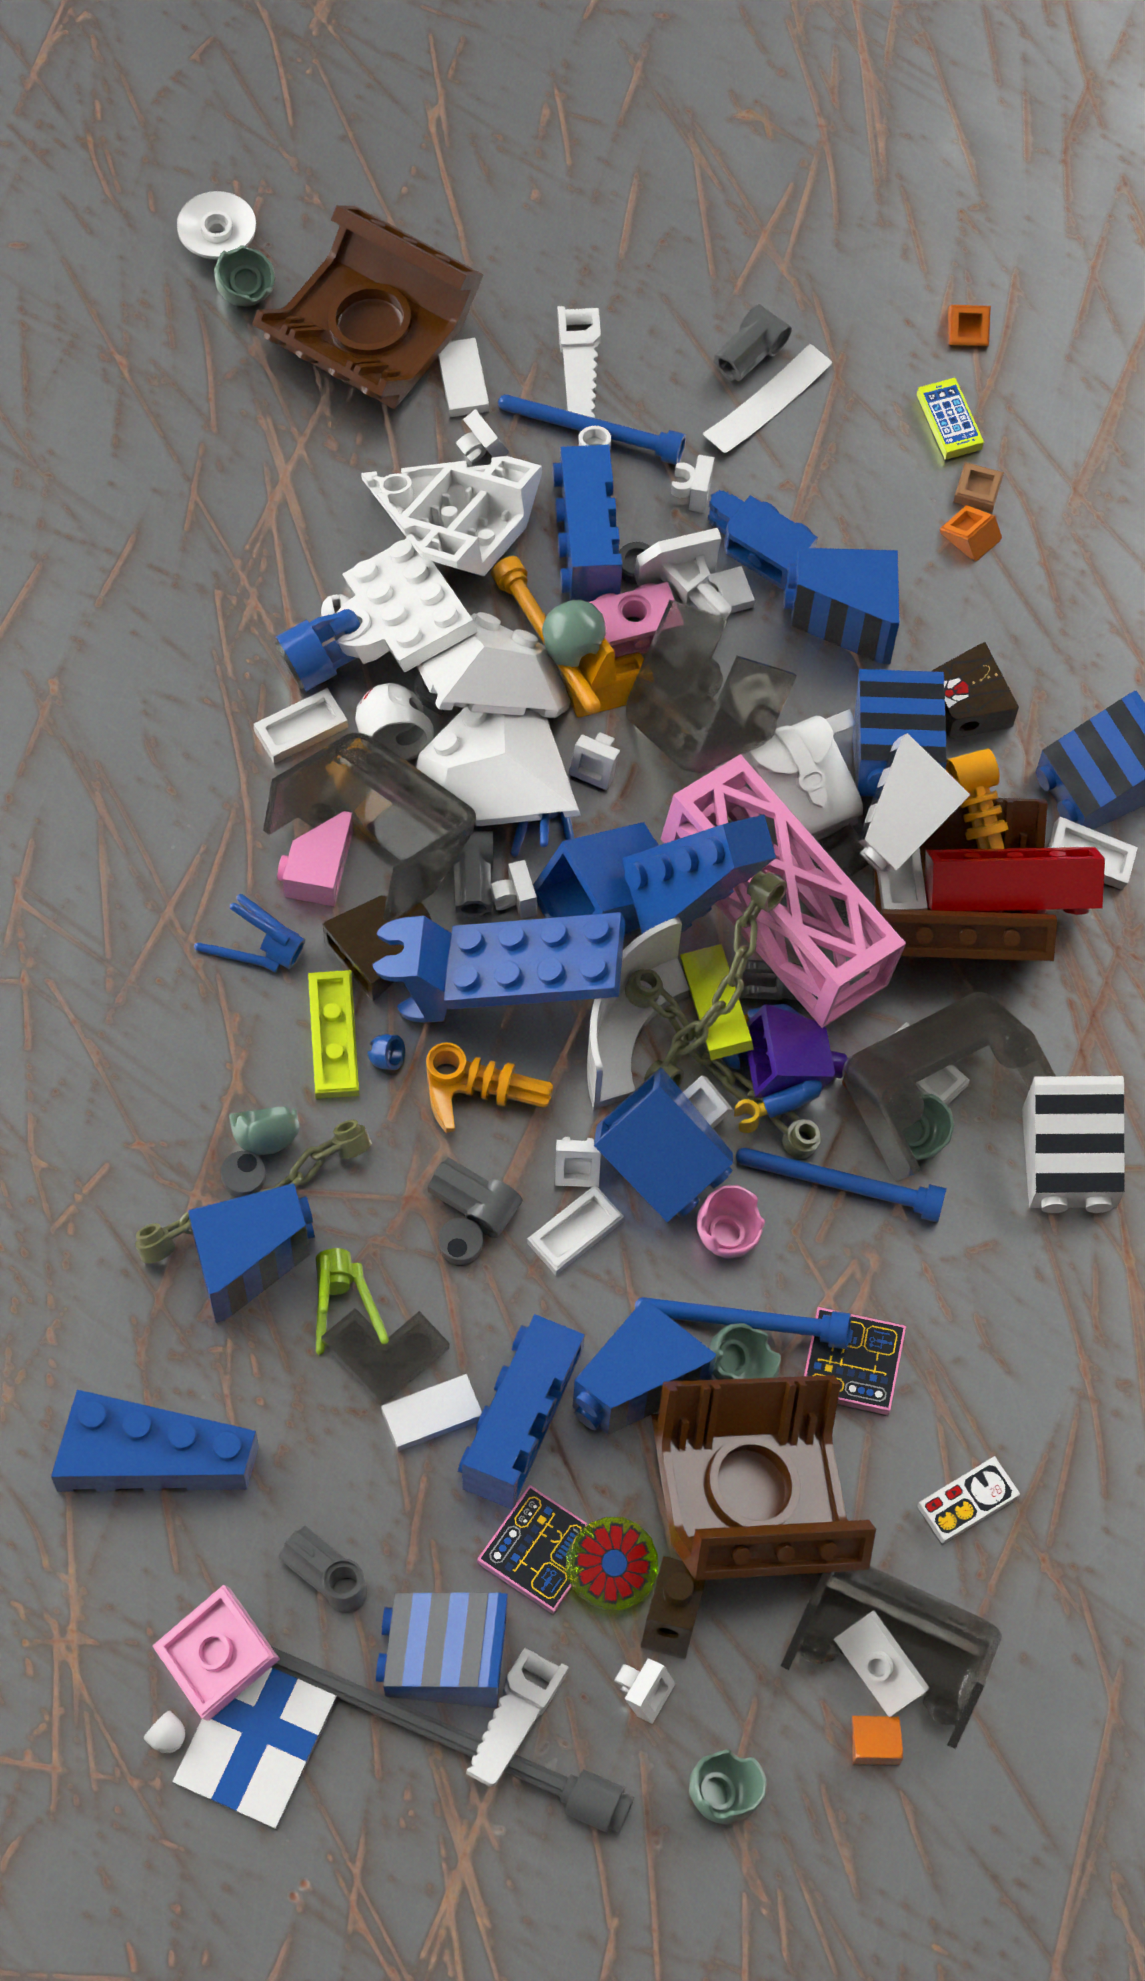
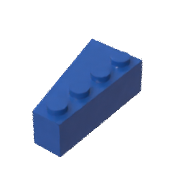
(589, 522)
(696, 871)
(521, 1411)
(141, 1446)

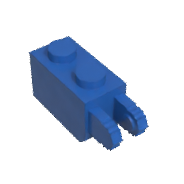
(759, 535)

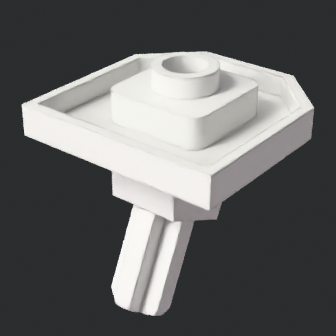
(686, 566)

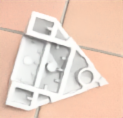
(460, 511)
(496, 673)
(500, 766)

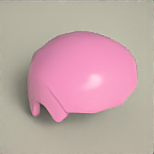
(730, 1221)

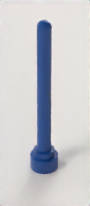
(666, 445)
(925, 1200)
(831, 1328)

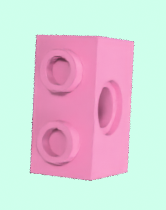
(646, 603)

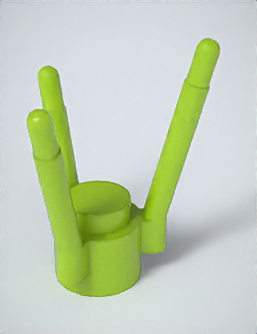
(334, 1277)

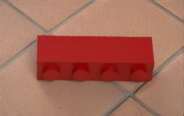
(1015, 879)

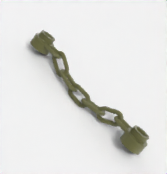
(765, 893)
(645, 997)
(349, 1141)

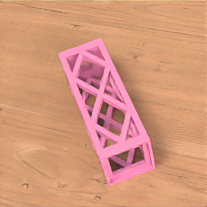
(876, 954)

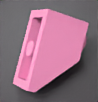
(317, 861)

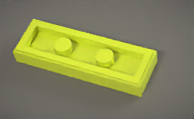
(704, 973)
(333, 1034)

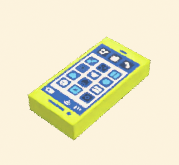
(950, 418)

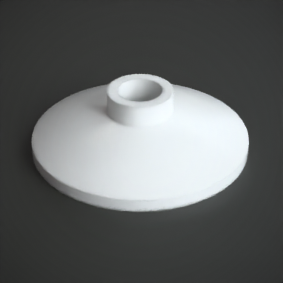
(215, 213)

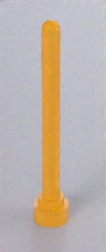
(512, 577)

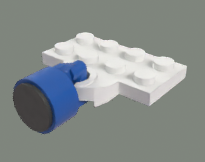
(396, 607)

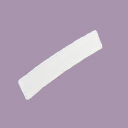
(769, 399)

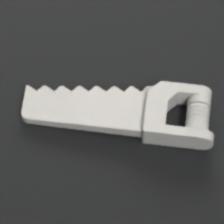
(579, 357)
(515, 1715)

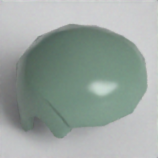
(244, 276)
(573, 631)
(265, 1129)
(932, 1130)
(743, 1353)
(727, 1787)

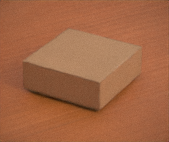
(978, 487)

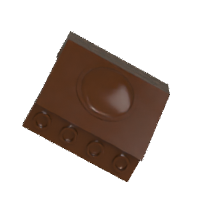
(375, 307)
(976, 933)
(756, 1478)

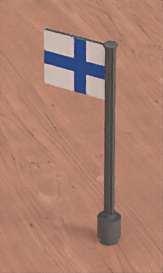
(264, 1737)

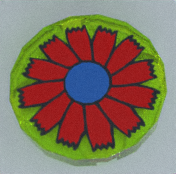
(612, 1563)

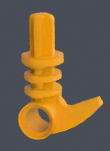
(976, 774)
(474, 1076)

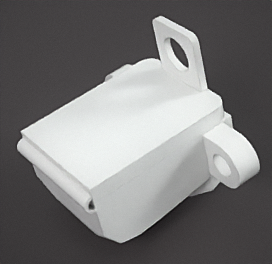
(810, 774)

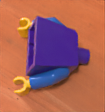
(787, 1063)

